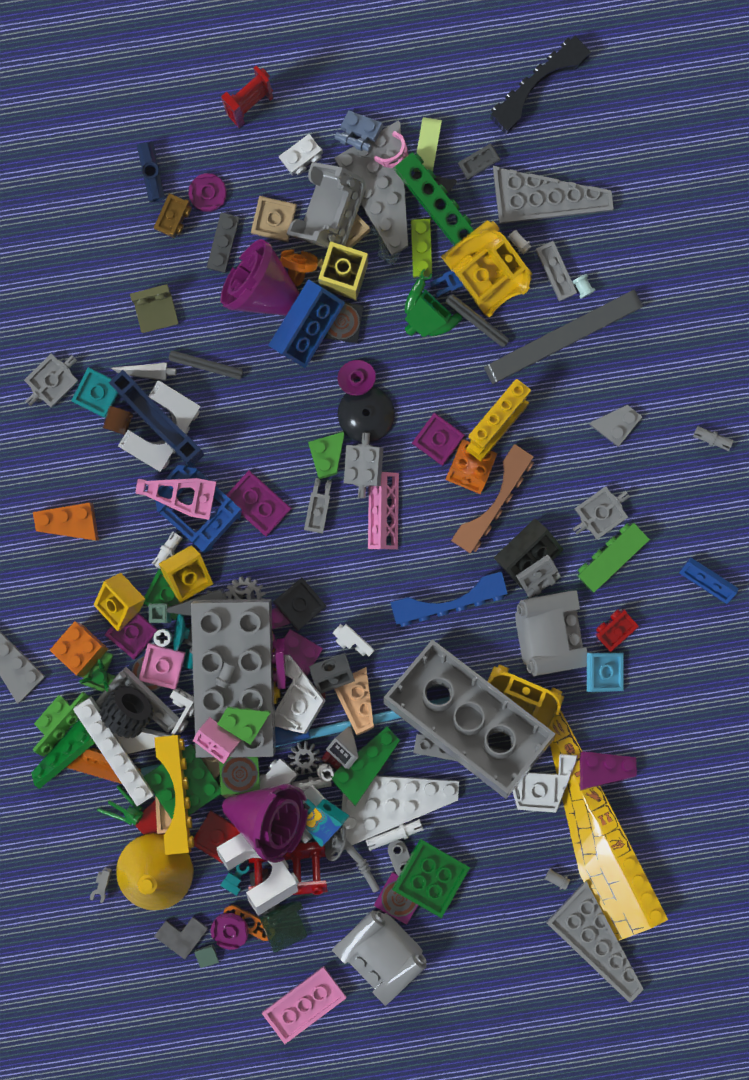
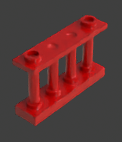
(247, 97)
(303, 850)

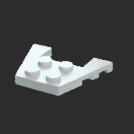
(299, 703)
(544, 790)

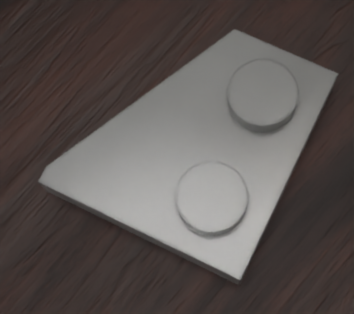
(617, 424)

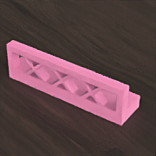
(379, 511)

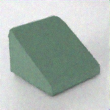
(159, 614)
(206, 956)

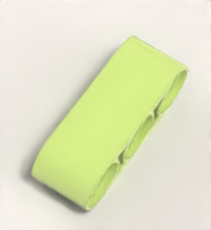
(428, 142)

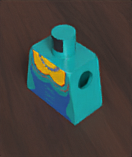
(323, 820)

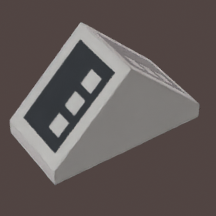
(344, 748)

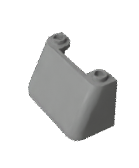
(331, 206)

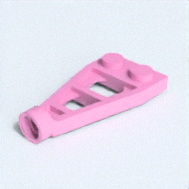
(202, 498)

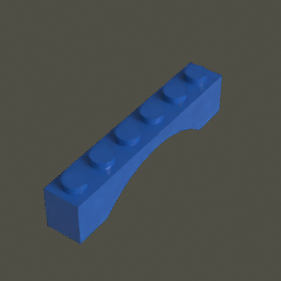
(410, 609)

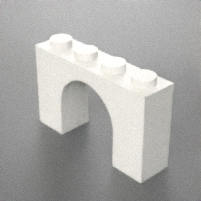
(182, 412)
(270, 892)

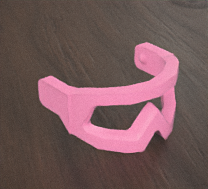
(385, 162)

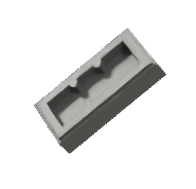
(479, 161)

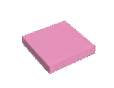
(162, 666)

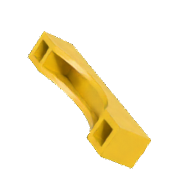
(169, 752)

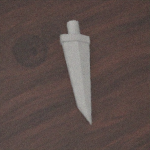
(150, 371)

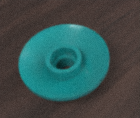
(180, 633)

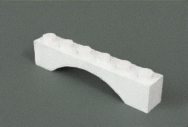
(113, 752)

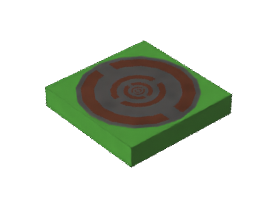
(239, 775)

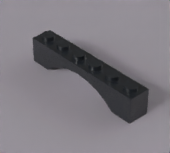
(567, 58)

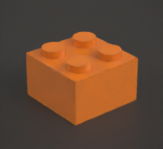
(78, 649)

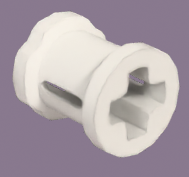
(158, 641)

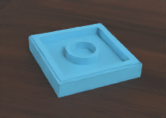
(605, 672)

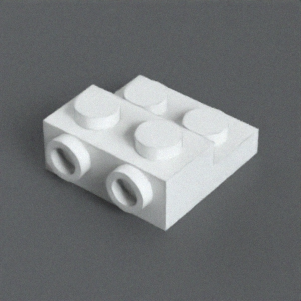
(348, 637)

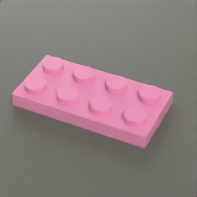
(304, 1005)

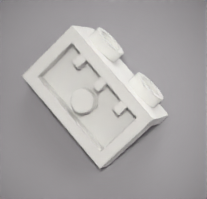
(301, 155)

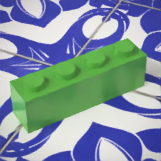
(613, 557)

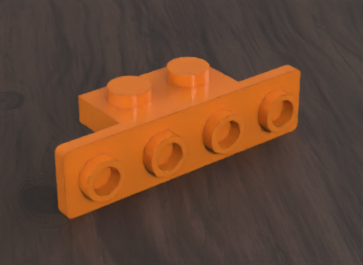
(95, 764)

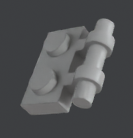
(538, 576)

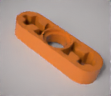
(258, 934)

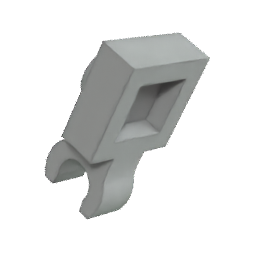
(103, 880)

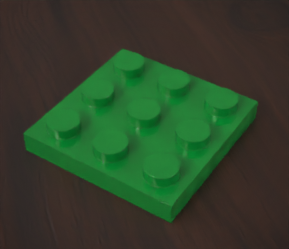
(201, 782)
(430, 878)

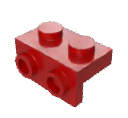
(616, 629)

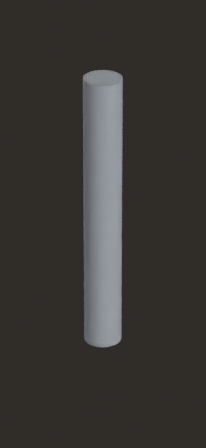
(115, 683)

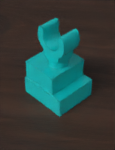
(232, 880)

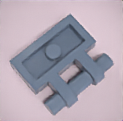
(360, 126)

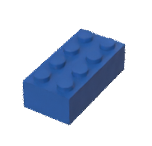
(306, 323)

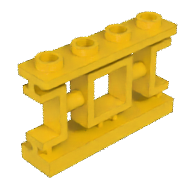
(498, 420)

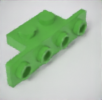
(56, 722)

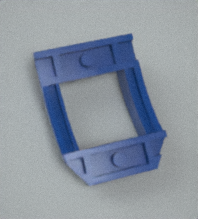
(213, 528)

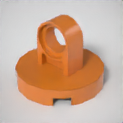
(298, 264)

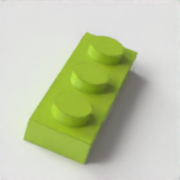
(421, 247)

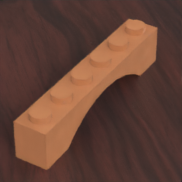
(514, 465)

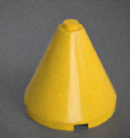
(150, 876)

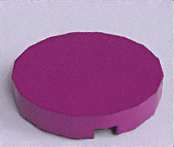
(207, 192)
(229, 931)

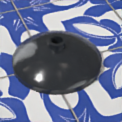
(377, 423)

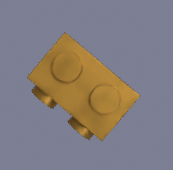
(172, 216)

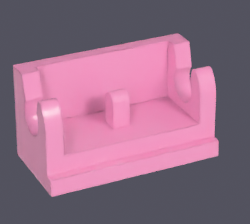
(216, 740)

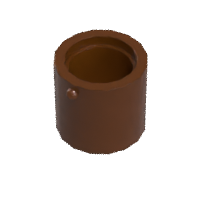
(117, 420)

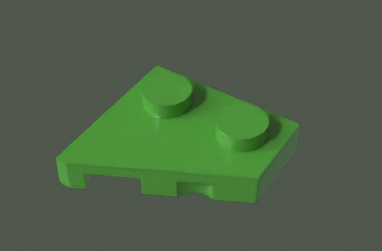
(243, 722)

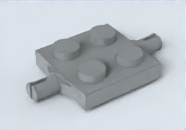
(51, 380)
(363, 465)
(601, 512)

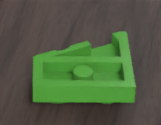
(326, 454)

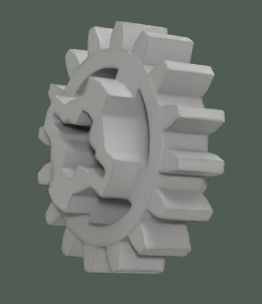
(239, 592)

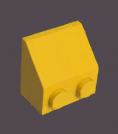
(186, 573)
(118, 601)

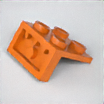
(468, 470)

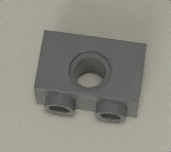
(331, 673)

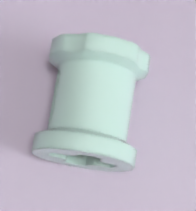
(583, 286)

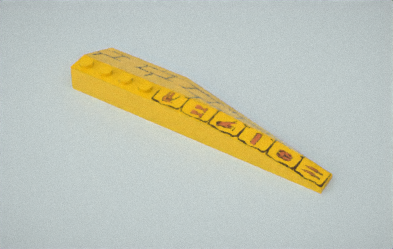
(603, 849)

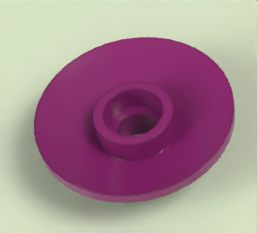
(356, 370)

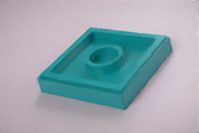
(95, 393)

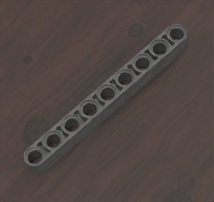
(563, 336)

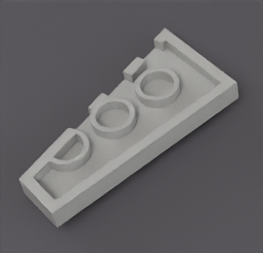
(17, 670)

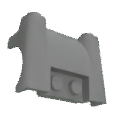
(550, 633)
(382, 954)

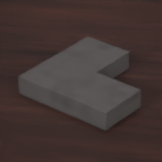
(181, 941)

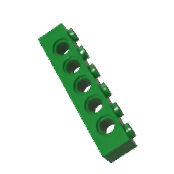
(404, 169)

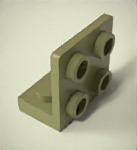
(154, 308)

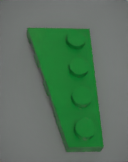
(65, 752)
(371, 758)

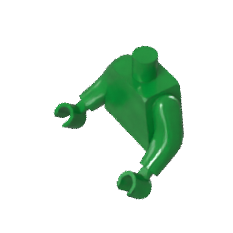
(426, 313)

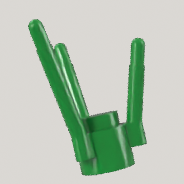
(98, 676)
(132, 815)

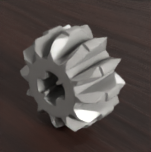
(306, 764)

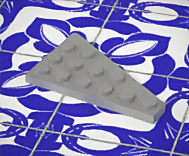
(384, 188)

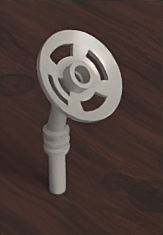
(338, 843)

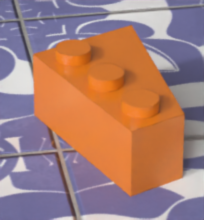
(70, 521)

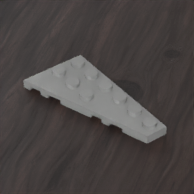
(540, 197)
(588, 933)

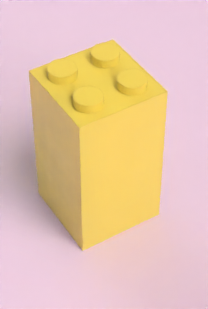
(343, 270)

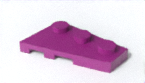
(602, 769)

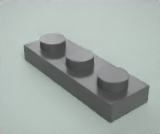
(223, 242)

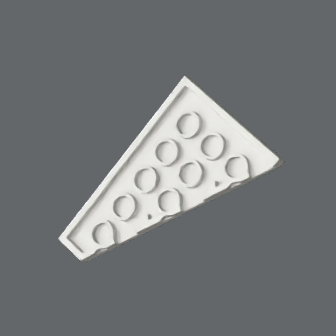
(394, 802)

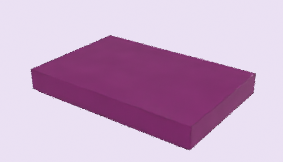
(258, 503)

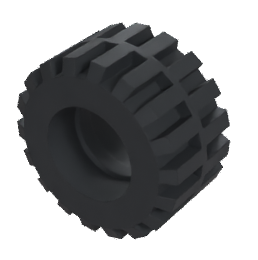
(126, 712)

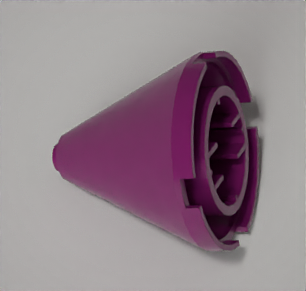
(259, 283)
(269, 819)

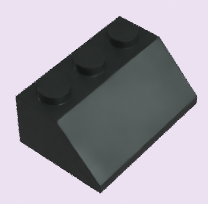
(527, 548)

